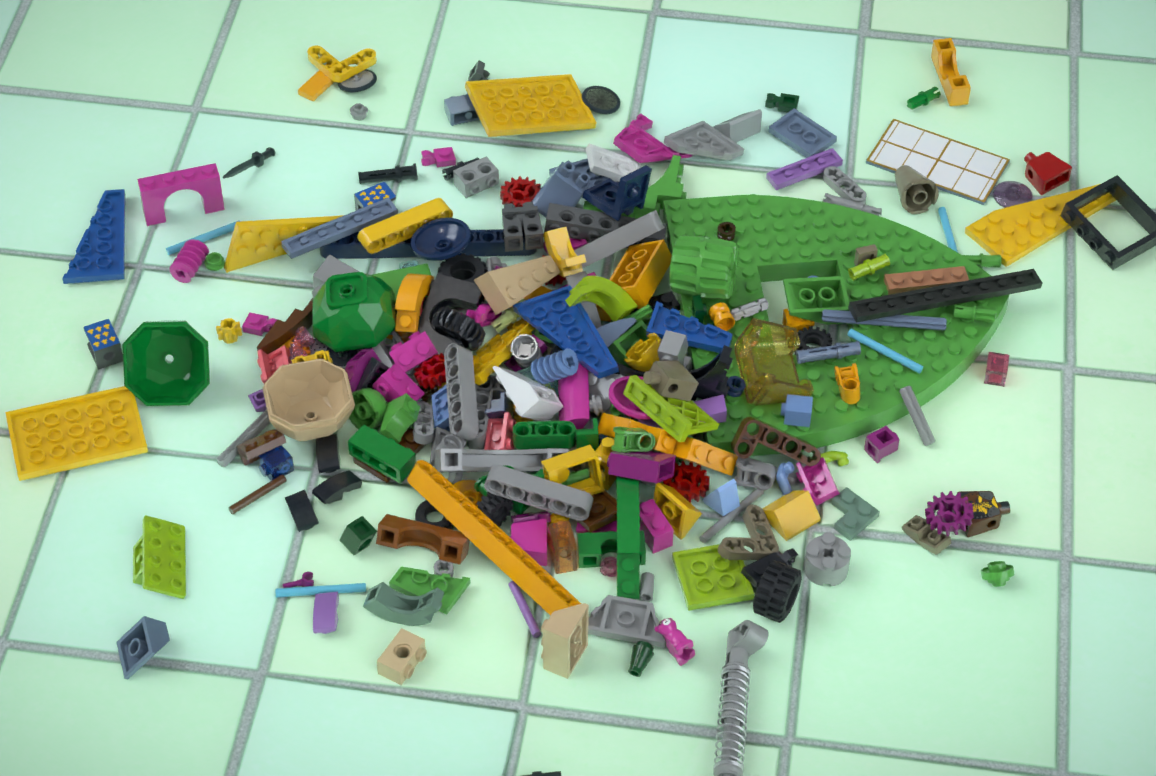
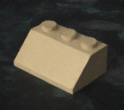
(565, 639)

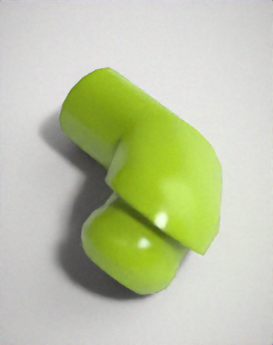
(841, 457)

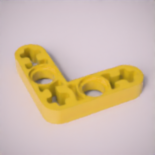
(341, 70)

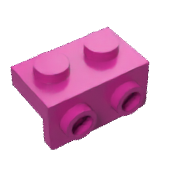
(413, 352)
(397, 383)
(817, 481)

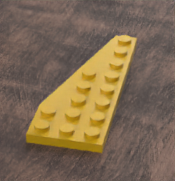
(1028, 225)

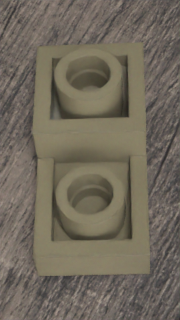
(929, 539)

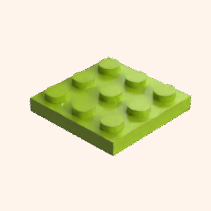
(710, 578)

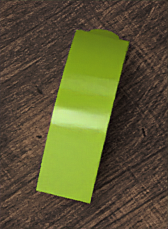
(604, 293)

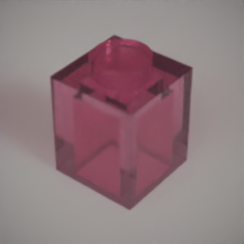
(996, 369)

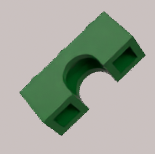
(594, 545)

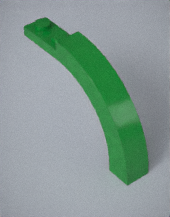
(628, 537)

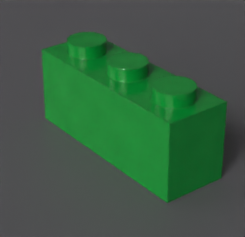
(382, 453)

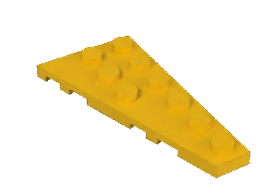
(262, 239)

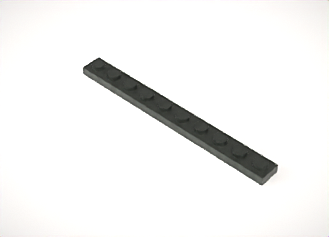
(944, 295)

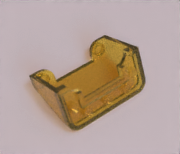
(768, 364)

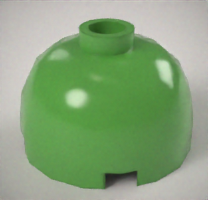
(368, 408)

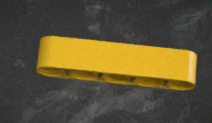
(402, 226)

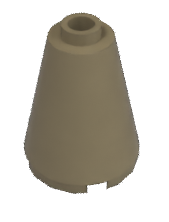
(915, 190)

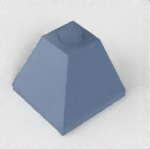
(141, 644)

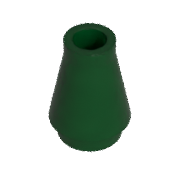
(640, 657)

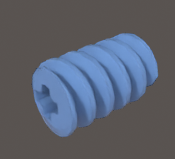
(555, 366)

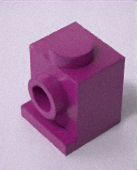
(881, 443)

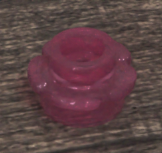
(609, 562)

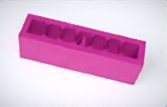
(574, 396)

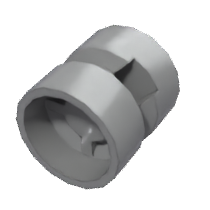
(525, 350)

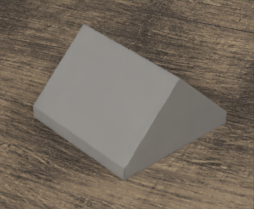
(741, 126)

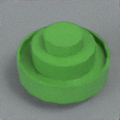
(997, 573)

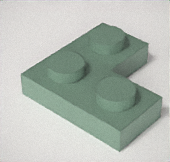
(857, 513)

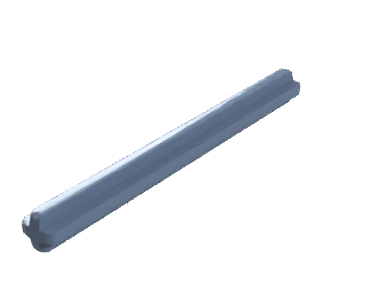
(894, 321)

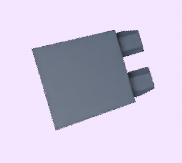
(562, 187)

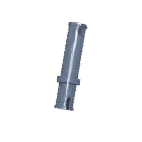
(822, 353)

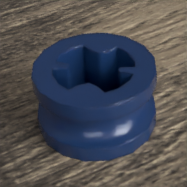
(738, 382)

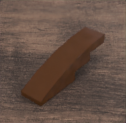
(283, 331)

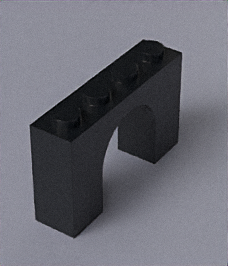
(447, 293)

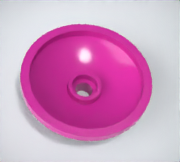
(622, 403)

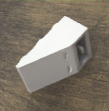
(528, 396)

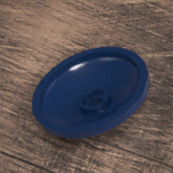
(441, 239)

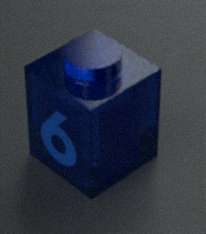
(275, 463)

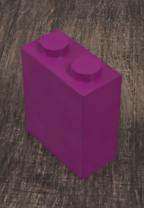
(642, 466)

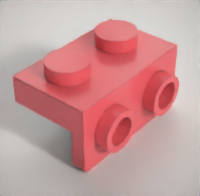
(271, 362)
(500, 433)

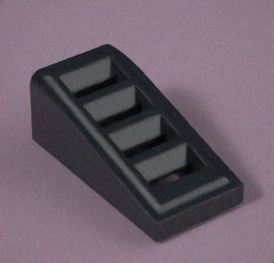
(370, 371)

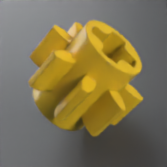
(229, 330)

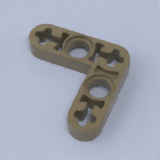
(761, 545)

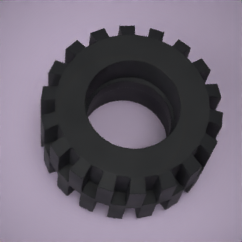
(463, 267)
(777, 591)

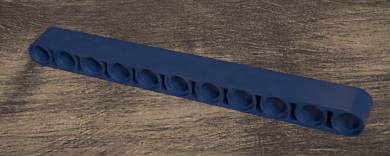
(482, 244)

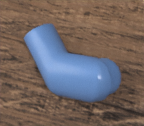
(782, 477)

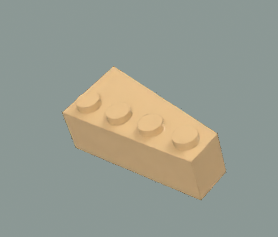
(512, 283)

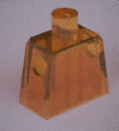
(561, 538)

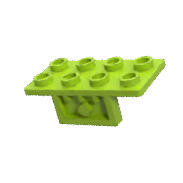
(161, 557)

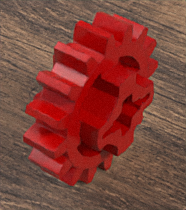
(519, 191)
(431, 372)
(687, 479)

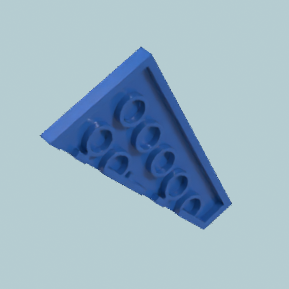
(568, 329)

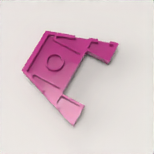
(642, 145)

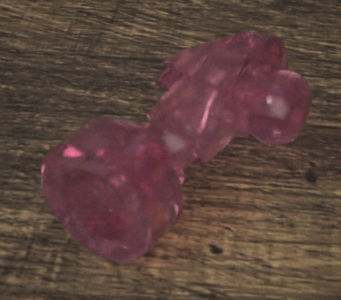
(301, 339)

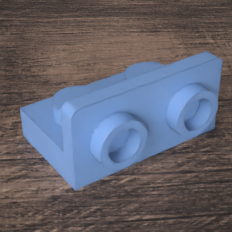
(440, 409)

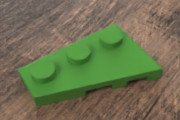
(419, 582)

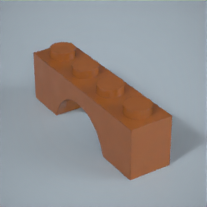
(401, 532)

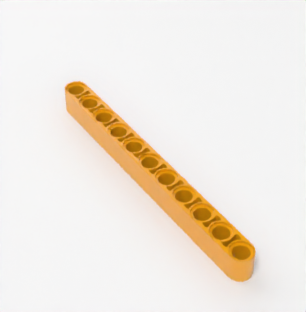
(490, 538)

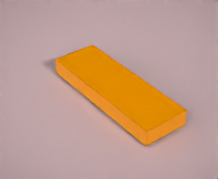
(315, 86)

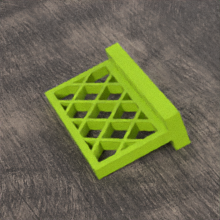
(669, 412)

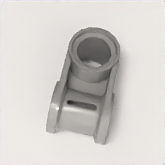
(754, 473)

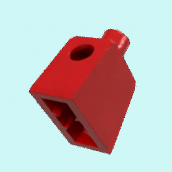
(1046, 171)

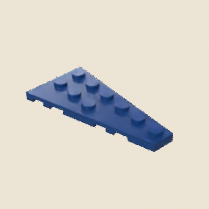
(102, 247)

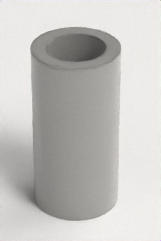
(647, 587)

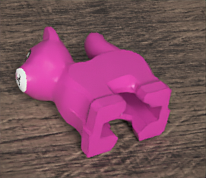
(676, 641)

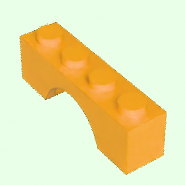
(944, 59)

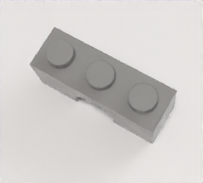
(674, 348)

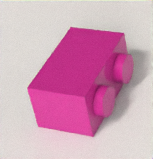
(656, 528)

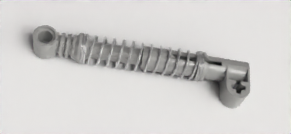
(741, 644)

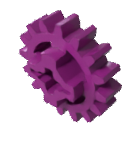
(949, 513)

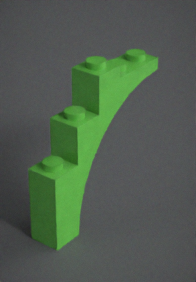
(666, 188)

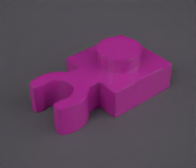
(530, 516)

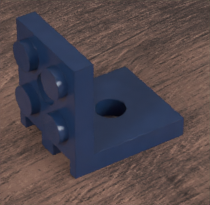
(621, 197)

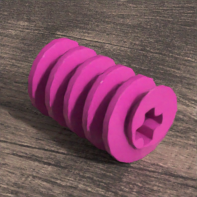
(188, 260)

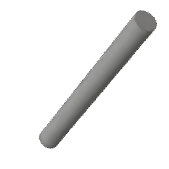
(725, 520)

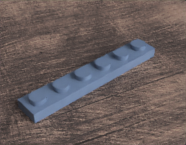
(339, 228)

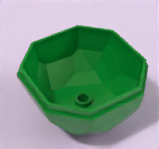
(353, 311)
(158, 380)

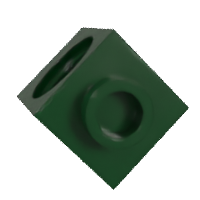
(358, 535)

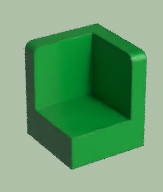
(588, 436)

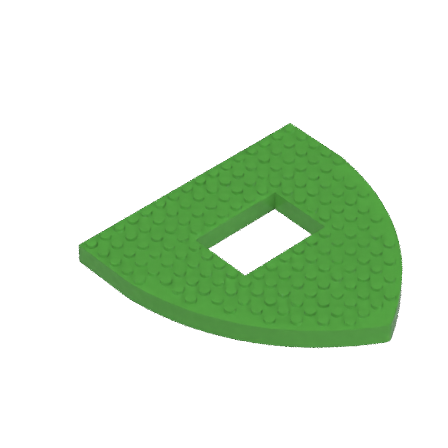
(816, 238)

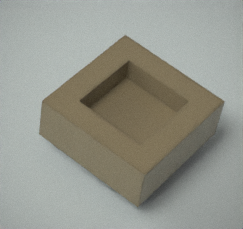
(865, 252)

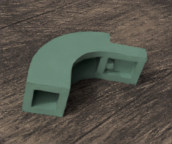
(401, 608)

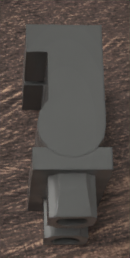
(518, 220)

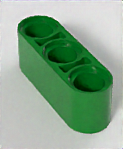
(544, 435)

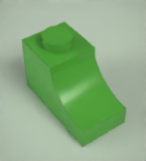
(399, 416)

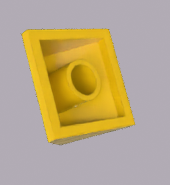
(676, 509)
(792, 513)

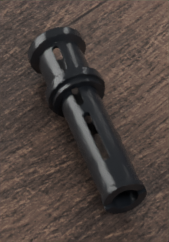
(398, 173)

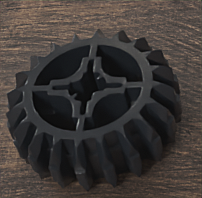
(458, 326)

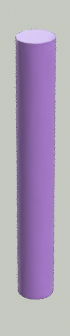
(525, 610)

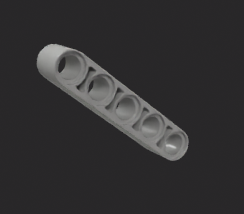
(620, 238)
(461, 392)
(539, 492)

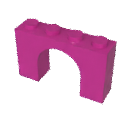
(157, 188)

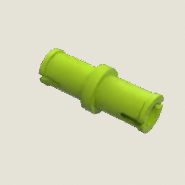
(869, 267)

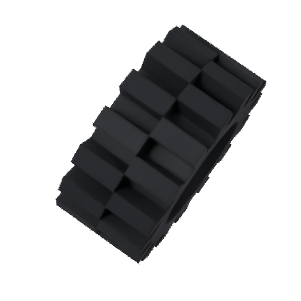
(813, 336)
(495, 508)

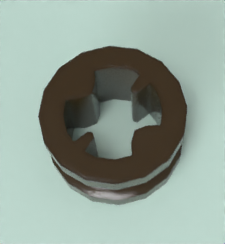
(726, 226)

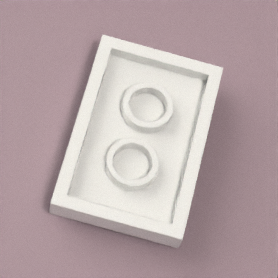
(609, 163)

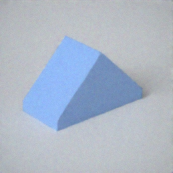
(723, 498)

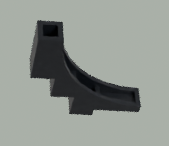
(711, 376)

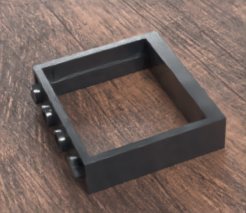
(1097, 242)

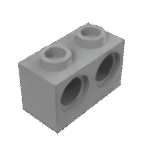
(476, 177)

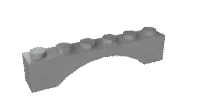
(482, 460)

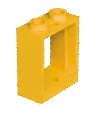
(572, 458)

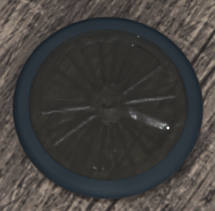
(601, 99)

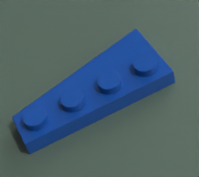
(698, 335)

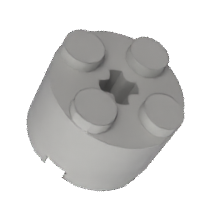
(827, 560)

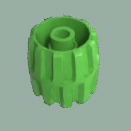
(703, 267)

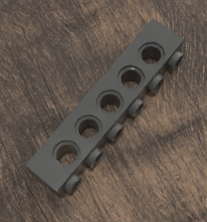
(589, 223)

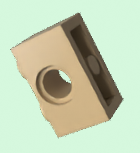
(391, 663)

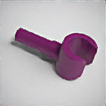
(304, 582)

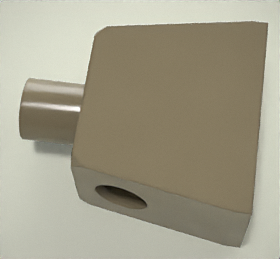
(671, 380)

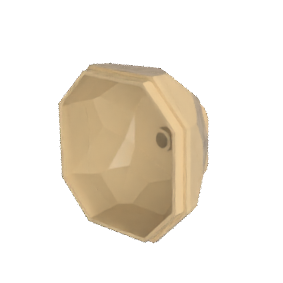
(308, 399)

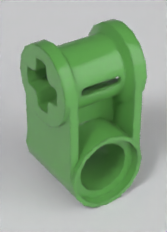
(629, 440)

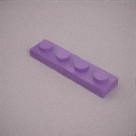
(803, 169)

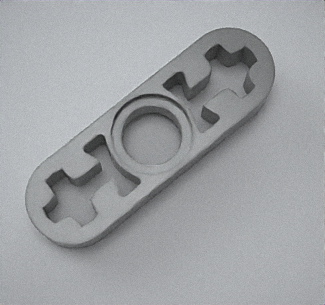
(835, 178)
(426, 427)

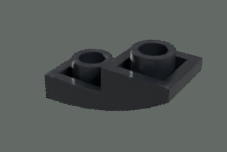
(328, 454)
(334, 487)
(301, 510)

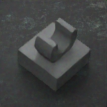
(478, 73)

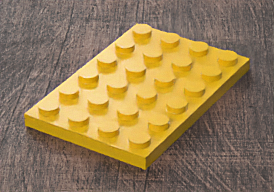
(529, 105)
(75, 432)

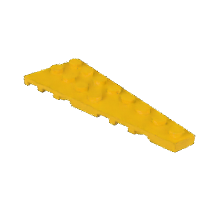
(496, 351)

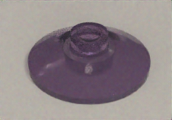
(1011, 193)

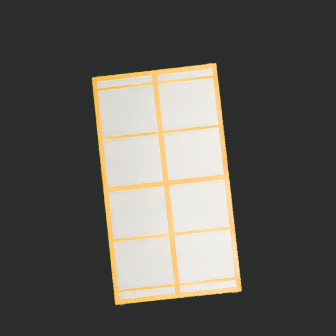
(945, 161)

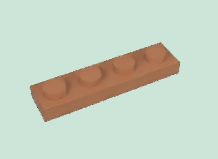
(923, 279)

